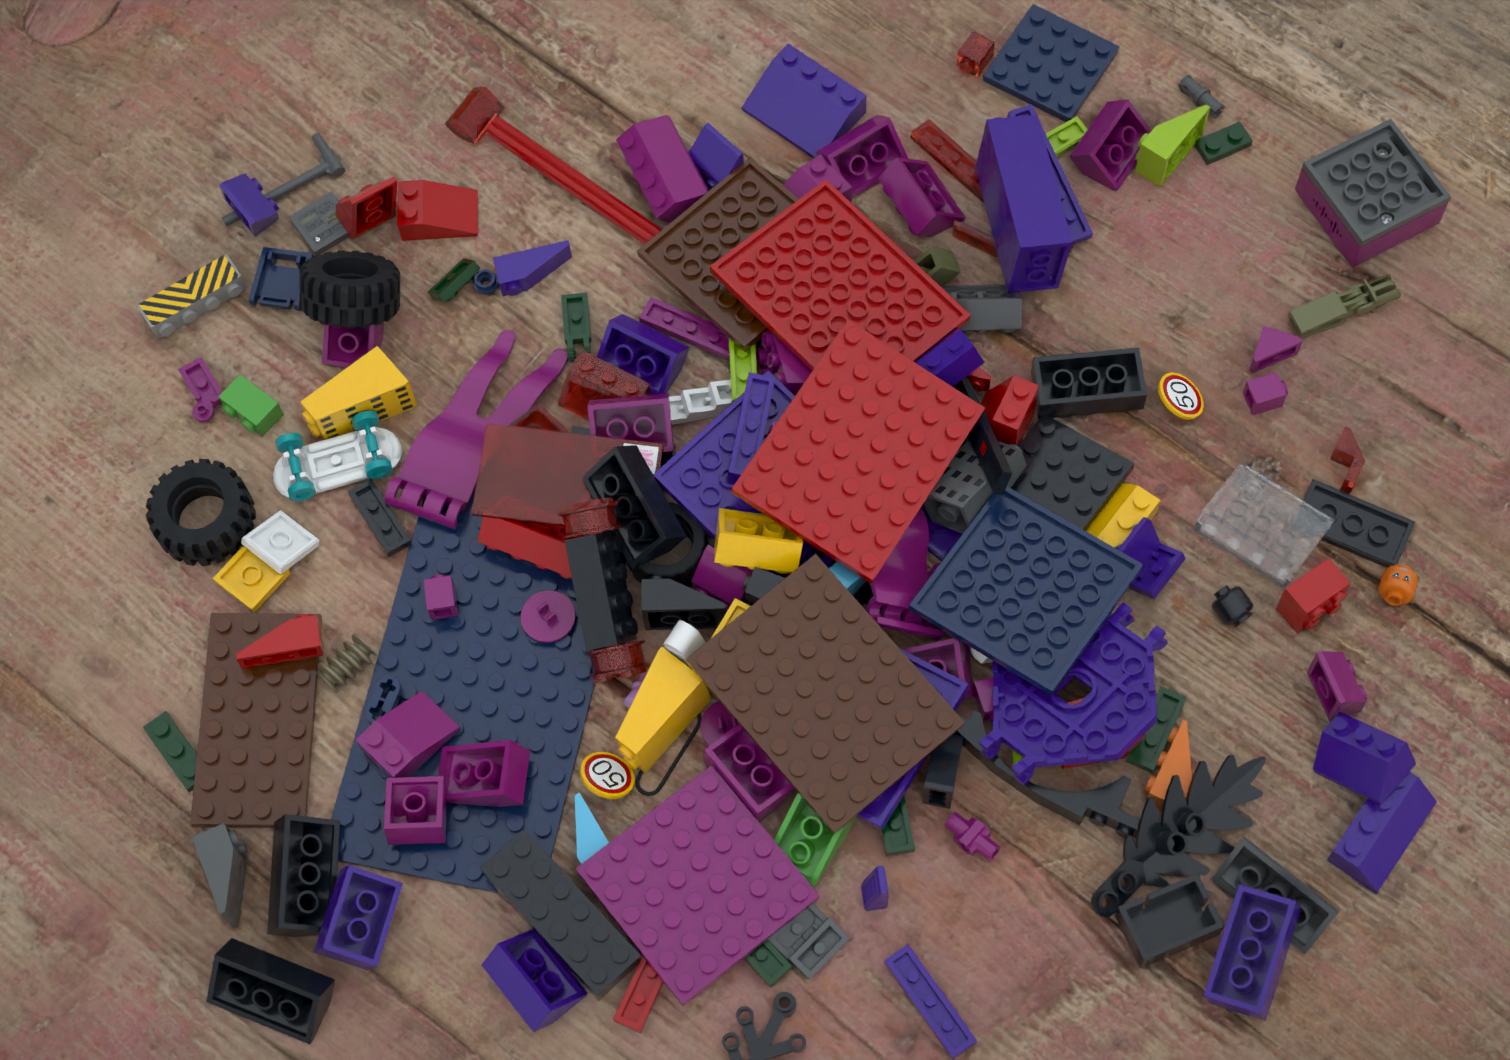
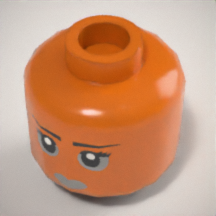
(1398, 583)

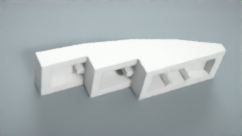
(701, 402)

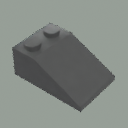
(225, 868)

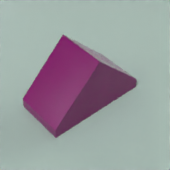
(1273, 348)

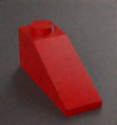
(288, 642)

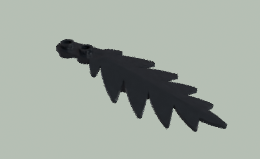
(1181, 829)

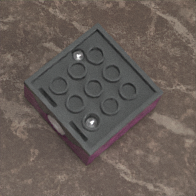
(1372, 192)

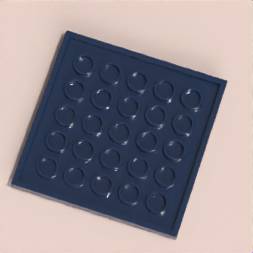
(1026, 589)

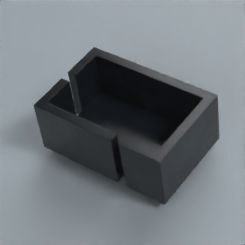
(1168, 921)

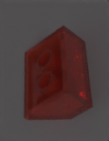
(596, 380)

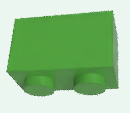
(250, 405)

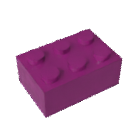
(633, 418)

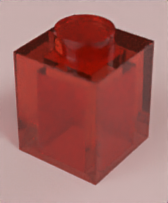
(975, 54)

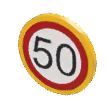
(1180, 396)
(607, 775)

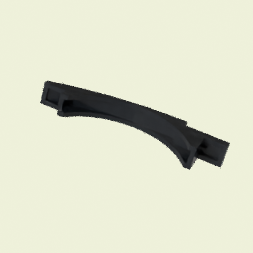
(1099, 804)

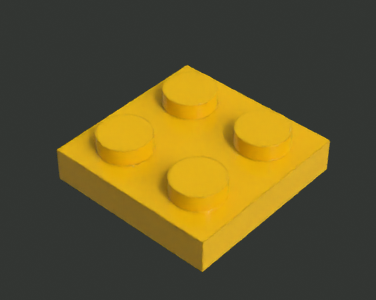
(249, 579)

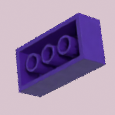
(1252, 952)

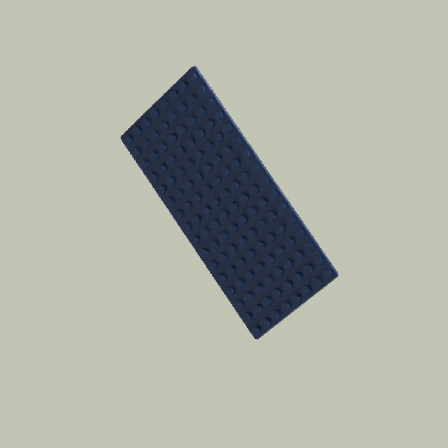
(491, 685)

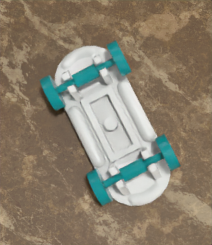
(335, 461)

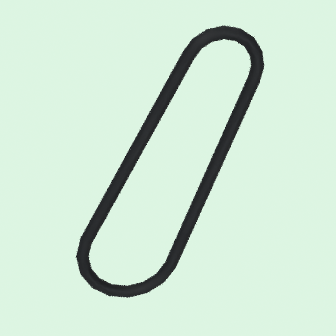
(672, 766)

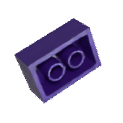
(358, 917)

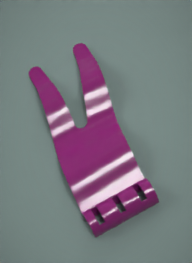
(449, 449)
(901, 581)

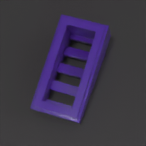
(875, 890)

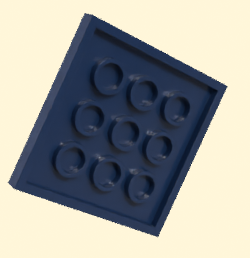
(1051, 63)

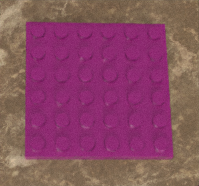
(697, 884)

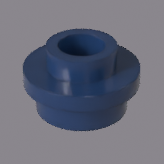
(483, 276)

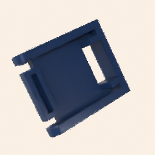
(277, 284)

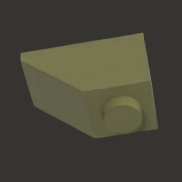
(939, 264)

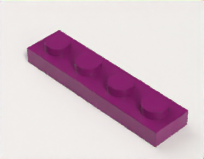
(685, 327)

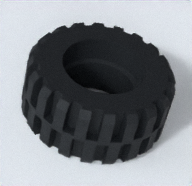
(349, 289)
(183, 487)

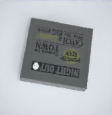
(319, 224)

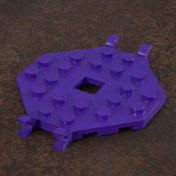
(1100, 727)

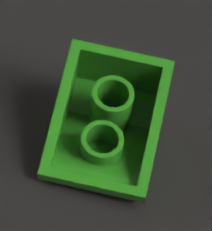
(809, 840)

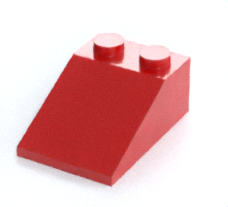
(368, 208)
(435, 210)

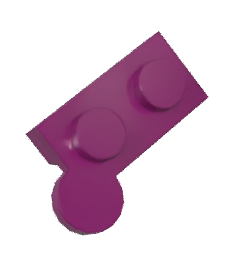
(203, 389)

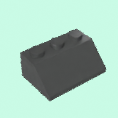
(989, 307)

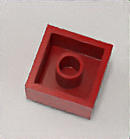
(1313, 596)

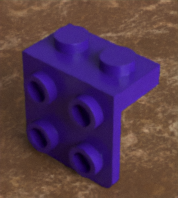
(1158, 560)

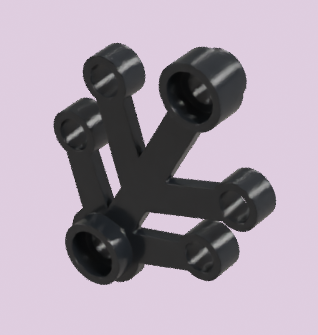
(761, 1048)

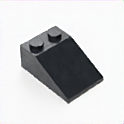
(668, 601)

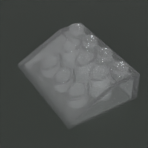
(1263, 525)

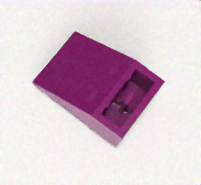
(781, 362)

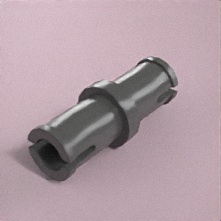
(1201, 95)

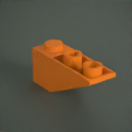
(1172, 763)

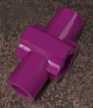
(972, 836)

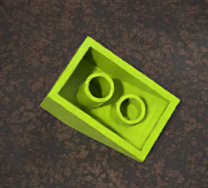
(1169, 144)

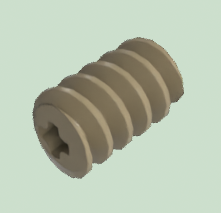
(345, 662)

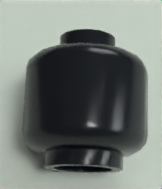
(1232, 605)

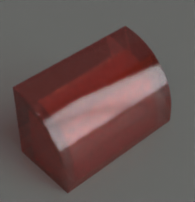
(474, 115)

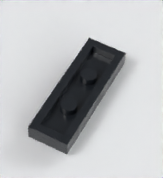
(379, 518)

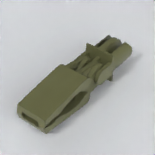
(1335, 308)

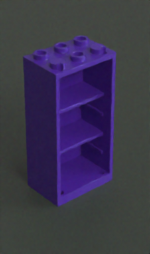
(1023, 204)

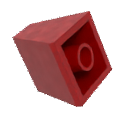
(1010, 408)

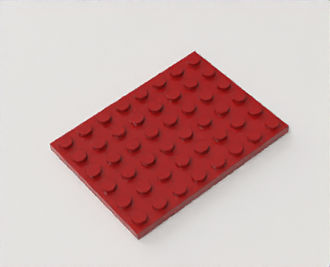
(831, 266)
(858, 451)

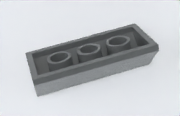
(1257, 870)

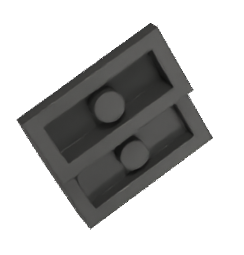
(809, 941)

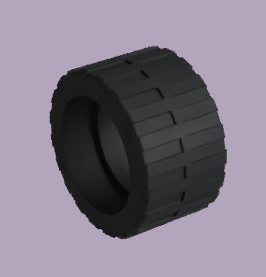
(684, 569)

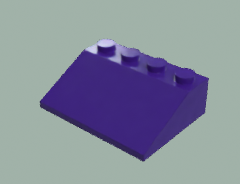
(804, 101)

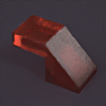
(1348, 454)

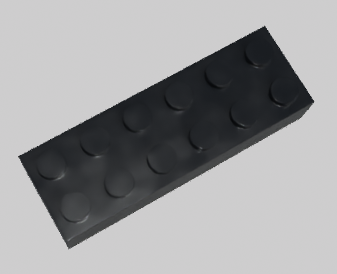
(561, 914)

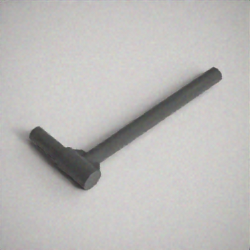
(329, 164)

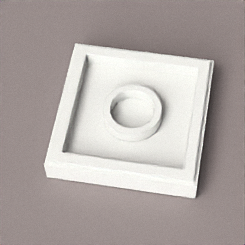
(280, 542)

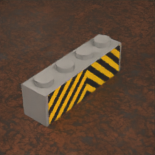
(192, 296)

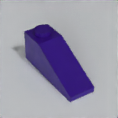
(526, 268)

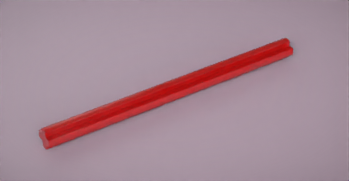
(572, 180)

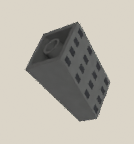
(965, 489)

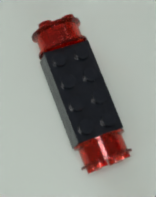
(602, 590)

